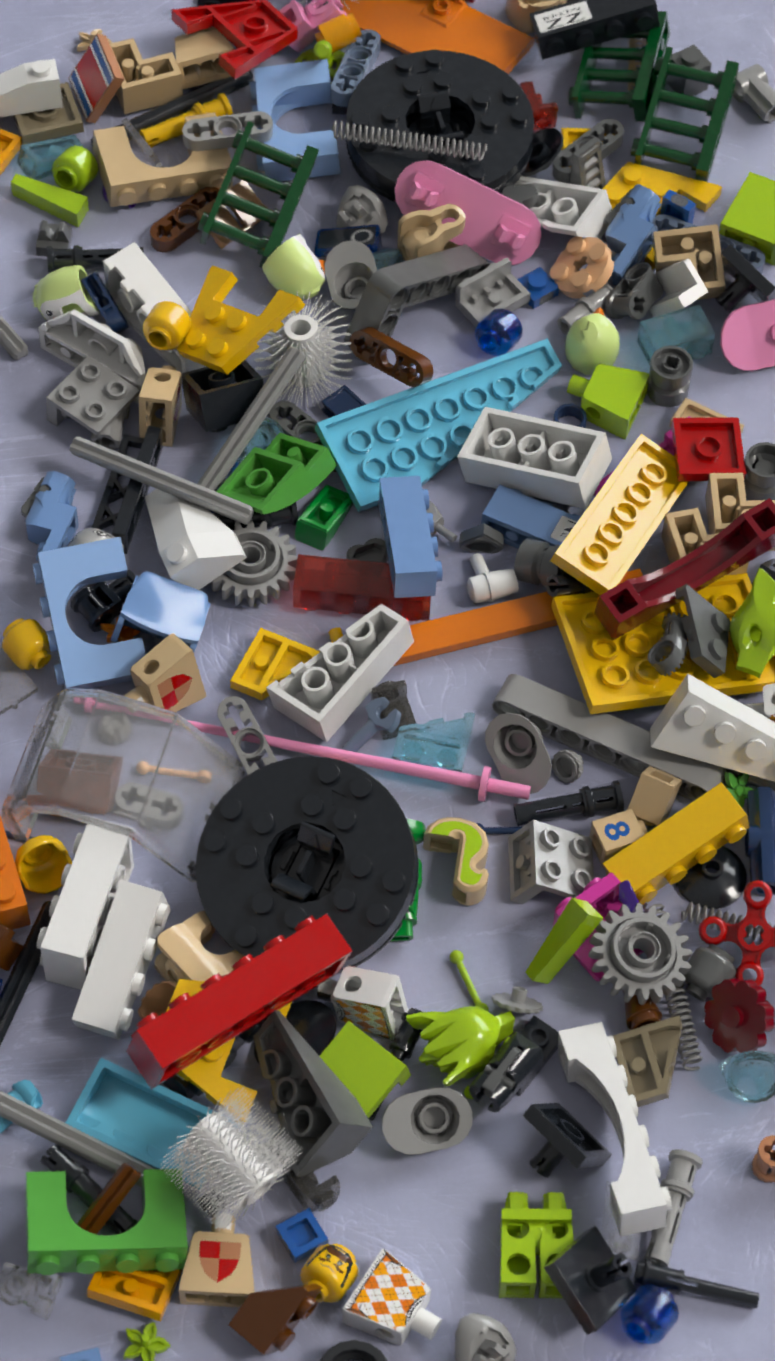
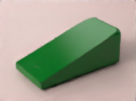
(323, 517)

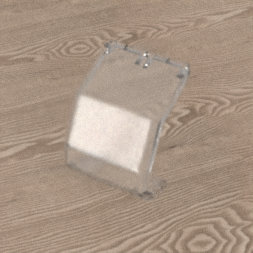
(121, 771)

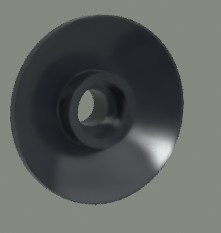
(545, 148)
(717, 888)

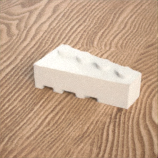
(136, 289)
(343, 673)
(715, 730)

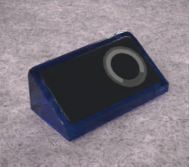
(329, 238)

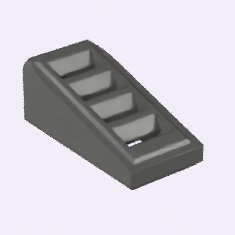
(588, 165)

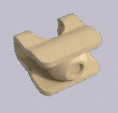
(424, 234)
(184, 952)

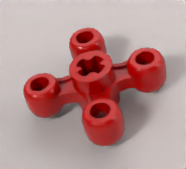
(736, 932)

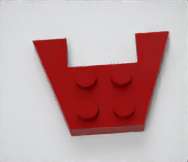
(250, 26)

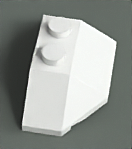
(77, 336)

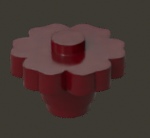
(739, 1015)

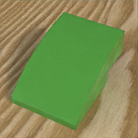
(278, 474)

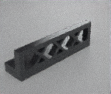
(133, 494)

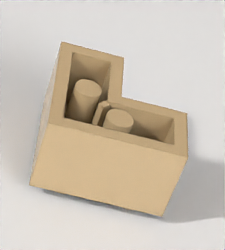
(146, 81)
(700, 246)
(726, 500)
(684, 533)

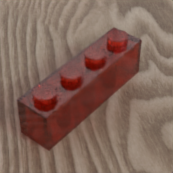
(351, 588)

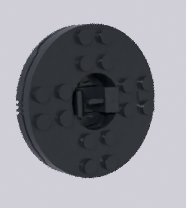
(442, 97)
(304, 845)

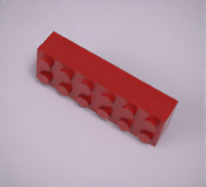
(238, 1000)

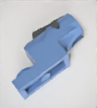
(631, 229)
(49, 512)

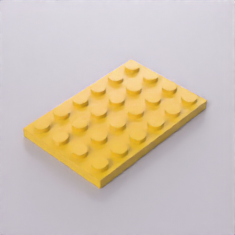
(618, 672)

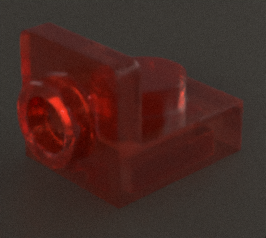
(544, 114)

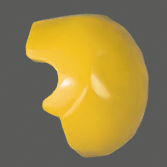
(42, 863)

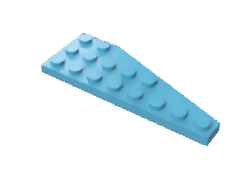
(428, 424)

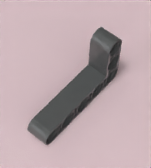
(410, 284)

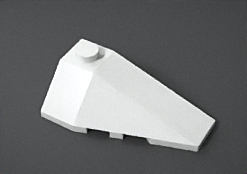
(30, 88)
(570, 207)
(191, 540)

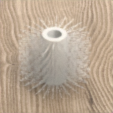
(305, 335)
(242, 1168)

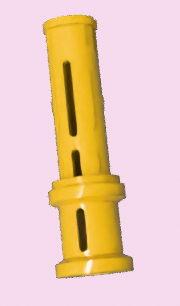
(173, 127)

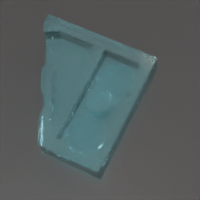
(435, 742)

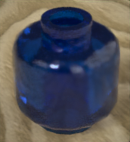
(498, 332)
(649, 1314)

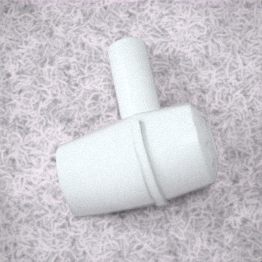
(490, 585)

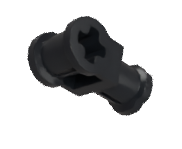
(102, 601)

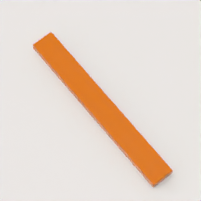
(484, 625)

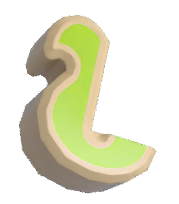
(471, 846)

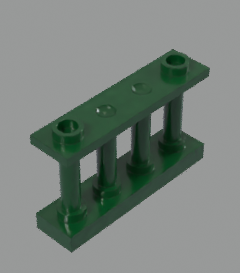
(642, 76)
(707, 135)
(288, 191)

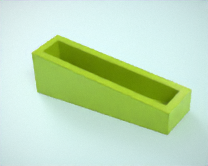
(54, 200)
(564, 939)

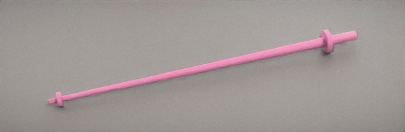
(482, 783)

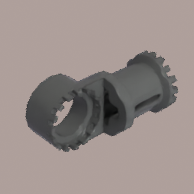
(671, 645)

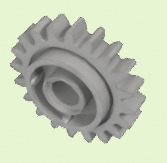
(272, 566)
(627, 971)

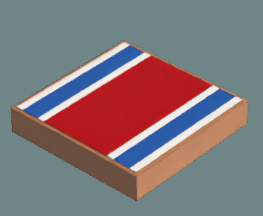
(96, 78)

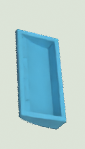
(134, 1118)

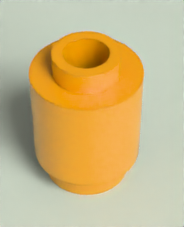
(339, 31)

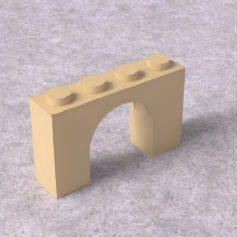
(133, 181)

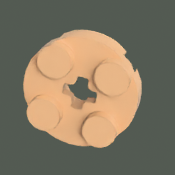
(578, 252)

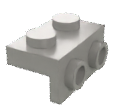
(489, 291)

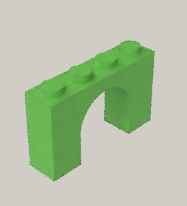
(61, 1246)

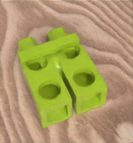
(532, 1234)

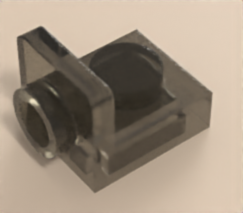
(397, 696)
(307, 1191)

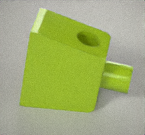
(611, 397)

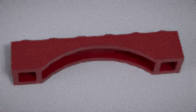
(653, 593)

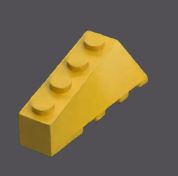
(680, 843)

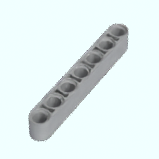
(601, 735)

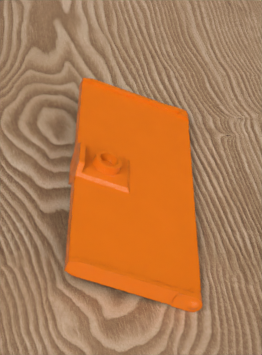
(441, 26)

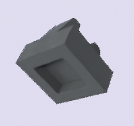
(53, 235)

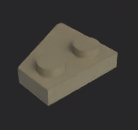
(649, 1059)

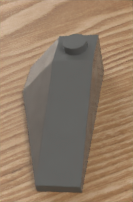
(307, 1098)

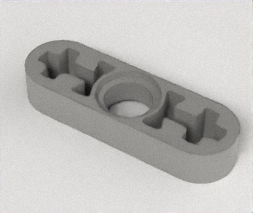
(236, 121)
(246, 716)

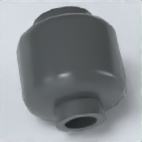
(707, 970)

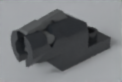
(515, 1064)

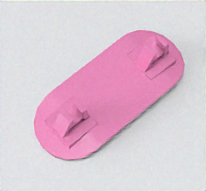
(493, 223)
(750, 336)

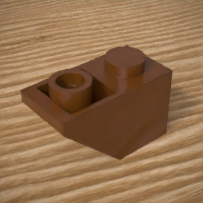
(272, 1314)

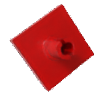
(707, 447)

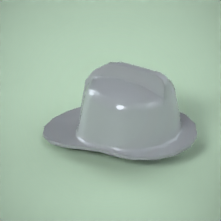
(348, 271)
(518, 751)
(427, 1120)

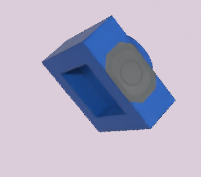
(678, 206)
(540, 286)
(301, 1235)

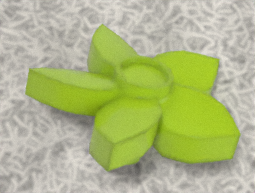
(145, 1344)

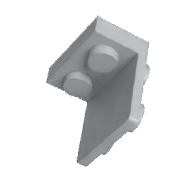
(90, 397)
(549, 861)

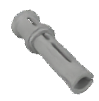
(679, 1184)

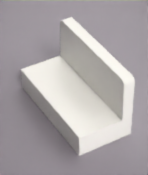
(681, 285)

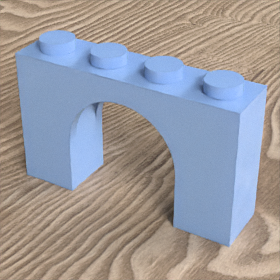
(289, 87)
(62, 575)

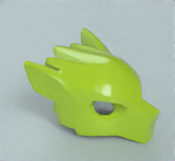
(754, 626)
(461, 1039)

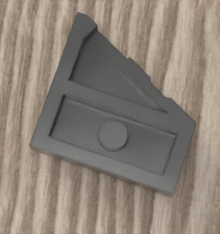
(706, 631)

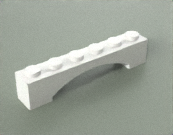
(590, 1061)

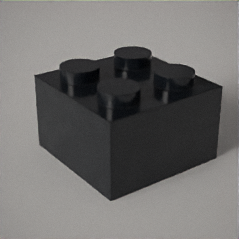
(220, 398)

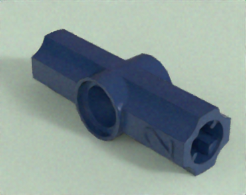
(761, 837)

